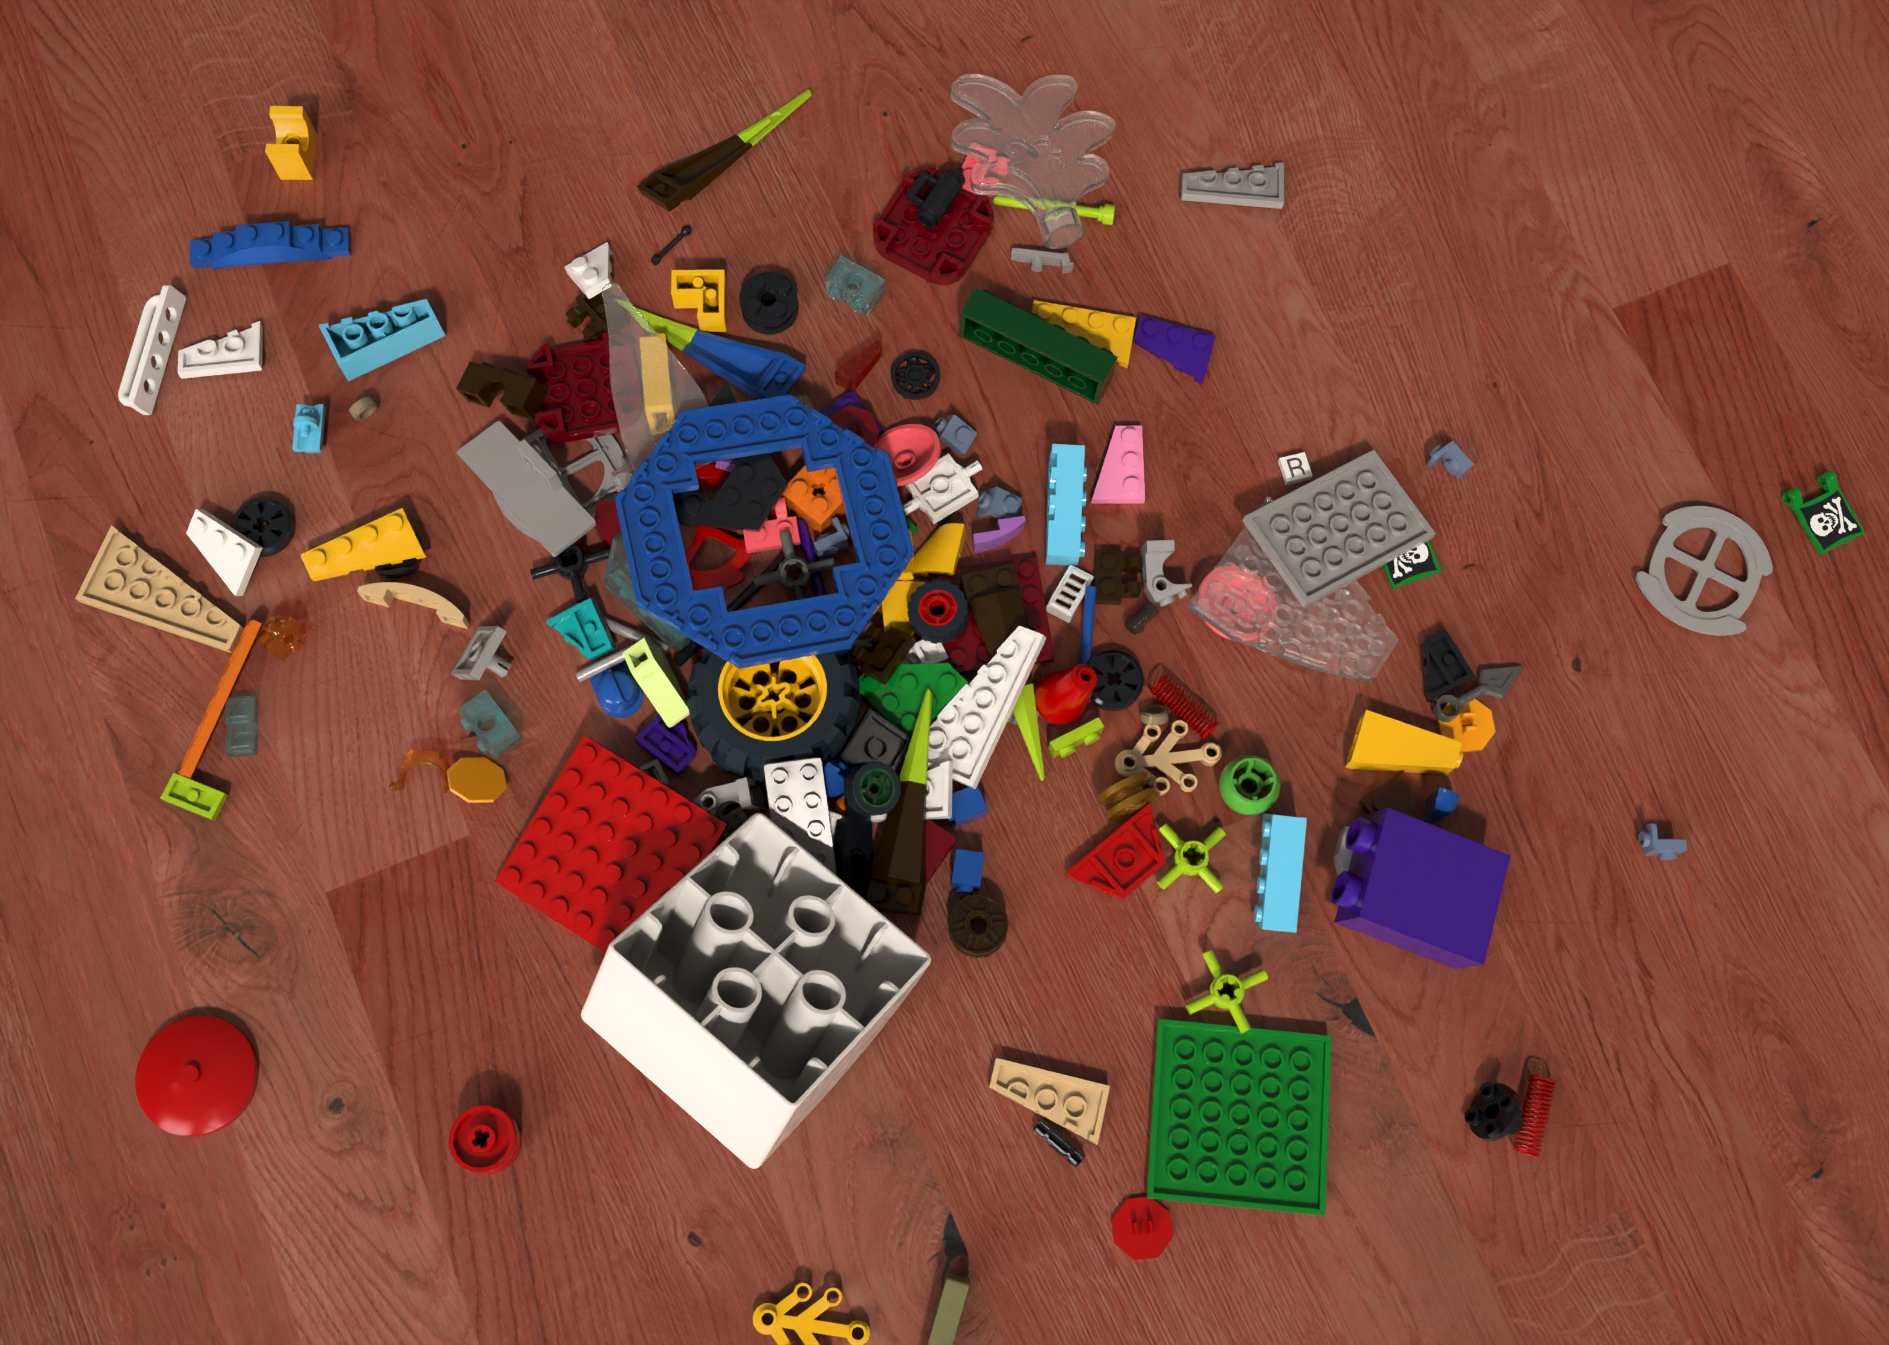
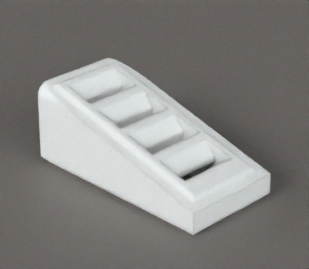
(1061, 611)

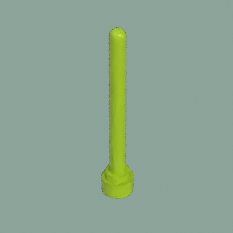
(1103, 213)

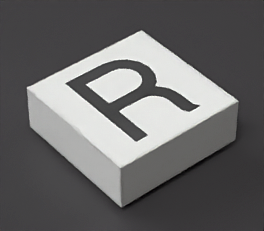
(1295, 468)

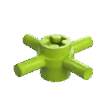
(1183, 866)
(1224, 1002)

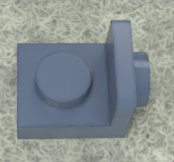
(1453, 458)
(831, 544)

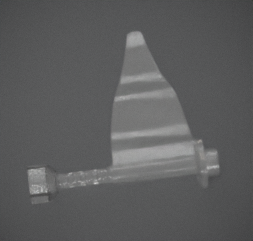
(645, 383)

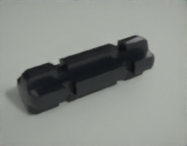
(1059, 1143)

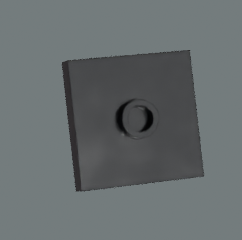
(875, 741)

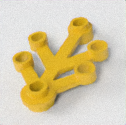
(804, 1323)

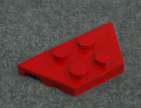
(1122, 858)

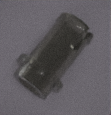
(1136, 622)

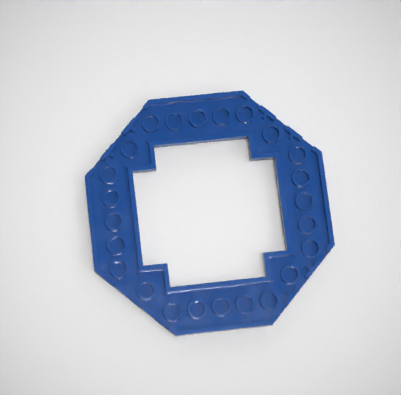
(781, 629)

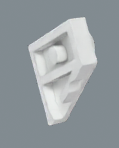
(592, 270)

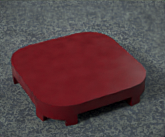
(939, 252)
(577, 391)

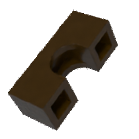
(484, 383)

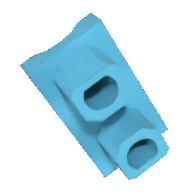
(308, 428)

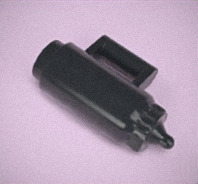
(939, 199)

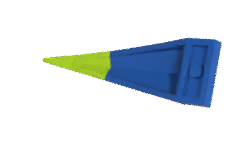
(748, 367)

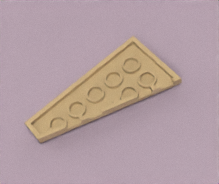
(143, 590)

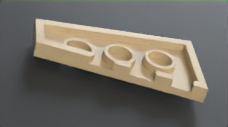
(1058, 1097)

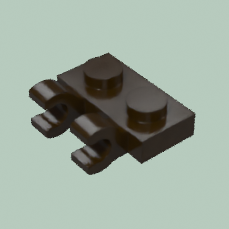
(595, 310)
(1108, 576)
(887, 656)

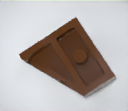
(1391, 795)

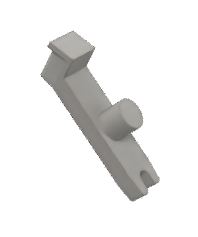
(1041, 258)

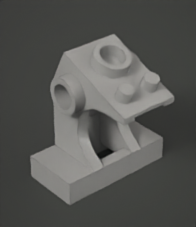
(1153, 556)
(743, 791)

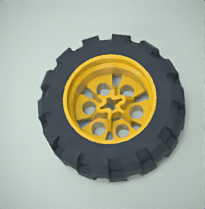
(740, 749)

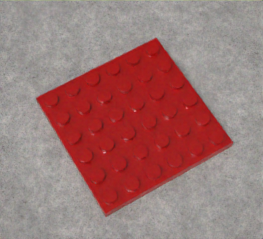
(606, 845)

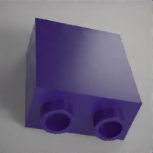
(1420, 888)

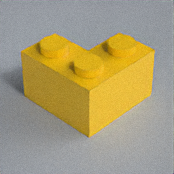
(703, 291)

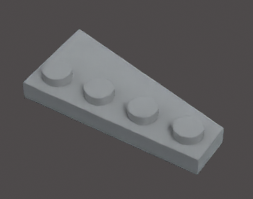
(1246, 187)

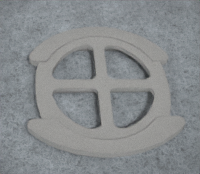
(605, 450)
(1685, 613)

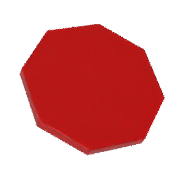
(1141, 1228)

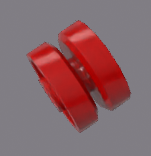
(468, 1134)

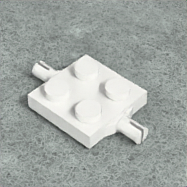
(943, 489)

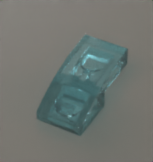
(242, 726)

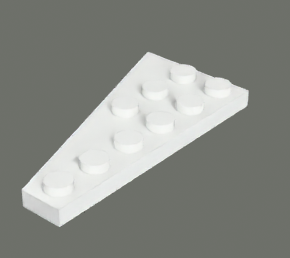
(978, 713)

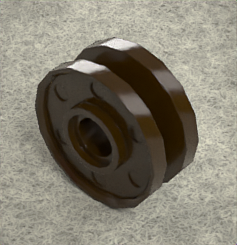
(983, 909)

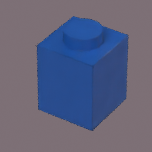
(967, 806)
(967, 871)

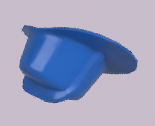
(617, 691)

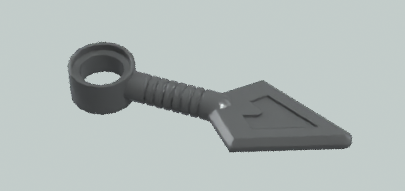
(1491, 682)

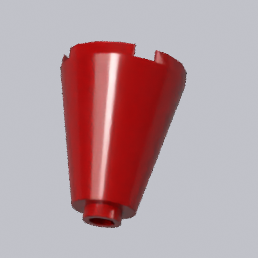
(1065, 693)

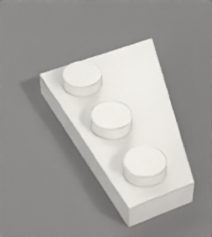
(228, 355)
(225, 549)
(938, 793)

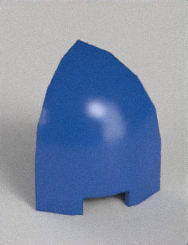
(834, 777)
(1440, 805)

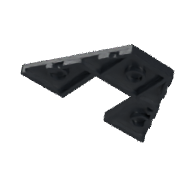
(745, 496)

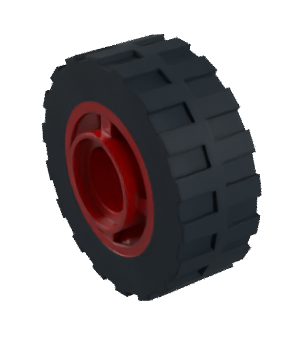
(933, 596)

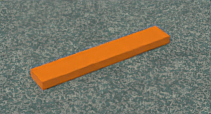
(219, 699)

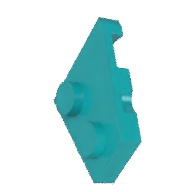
(584, 628)

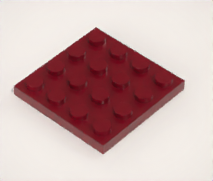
(968, 651)

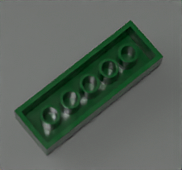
(1037, 345)

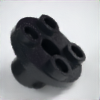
(1494, 1112)

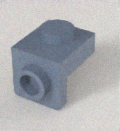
(954, 433)
(998, 504)
(1664, 848)

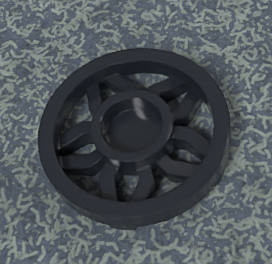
(915, 376)

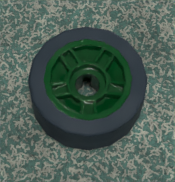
(881, 799)

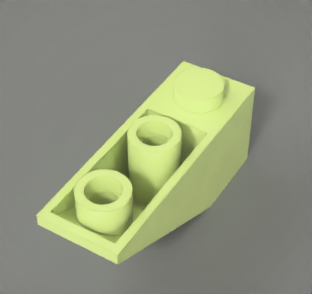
(657, 680)

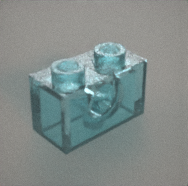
(847, 274)
(484, 709)

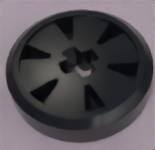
(279, 523)
(1130, 676)

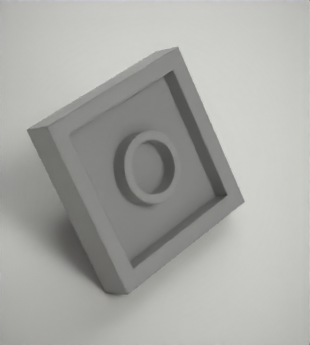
(481, 655)

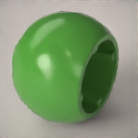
(1244, 802)

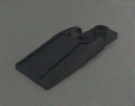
(854, 851)

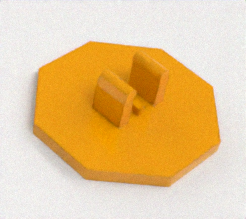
(1472, 726)
(476, 780)

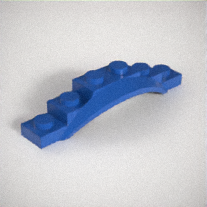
(269, 244)

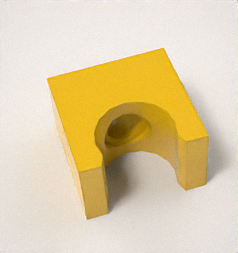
(295, 143)

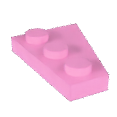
(1123, 469)

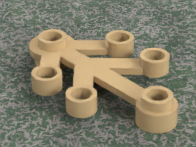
(1163, 759)

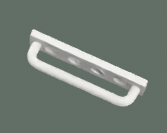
(144, 347)

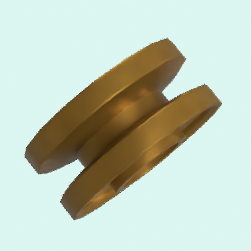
(1128, 795)

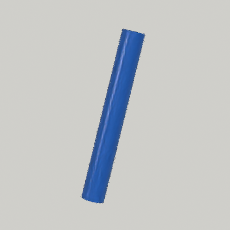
(1088, 622)

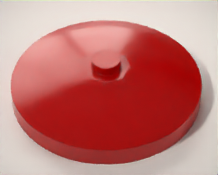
(196, 1076)

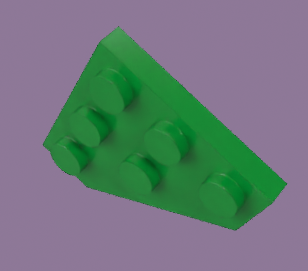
(905, 691)

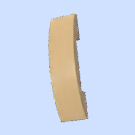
(384, 592)

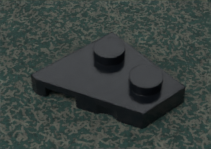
(1443, 666)

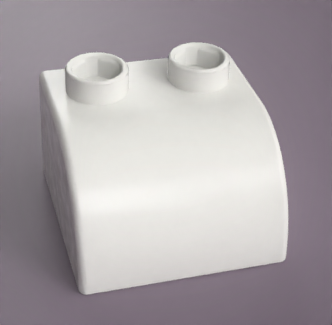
(752, 987)

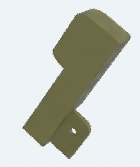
(949, 1309)

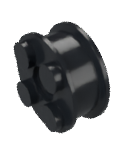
(766, 288)

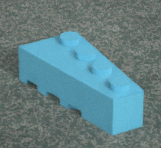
(381, 337)
(1065, 505)
(1280, 872)

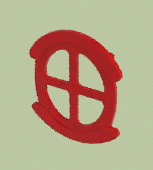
(729, 573)

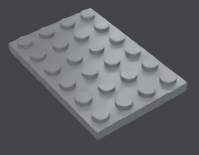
(1338, 528)

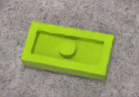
(1085, 734)
(194, 796)

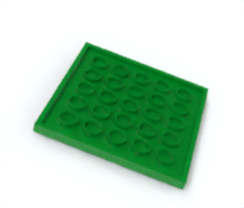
(1239, 1117)

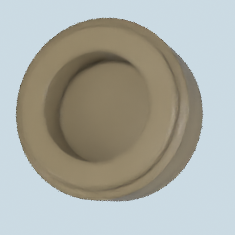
(363, 409)
(1154, 714)

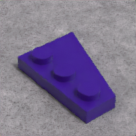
(1180, 346)

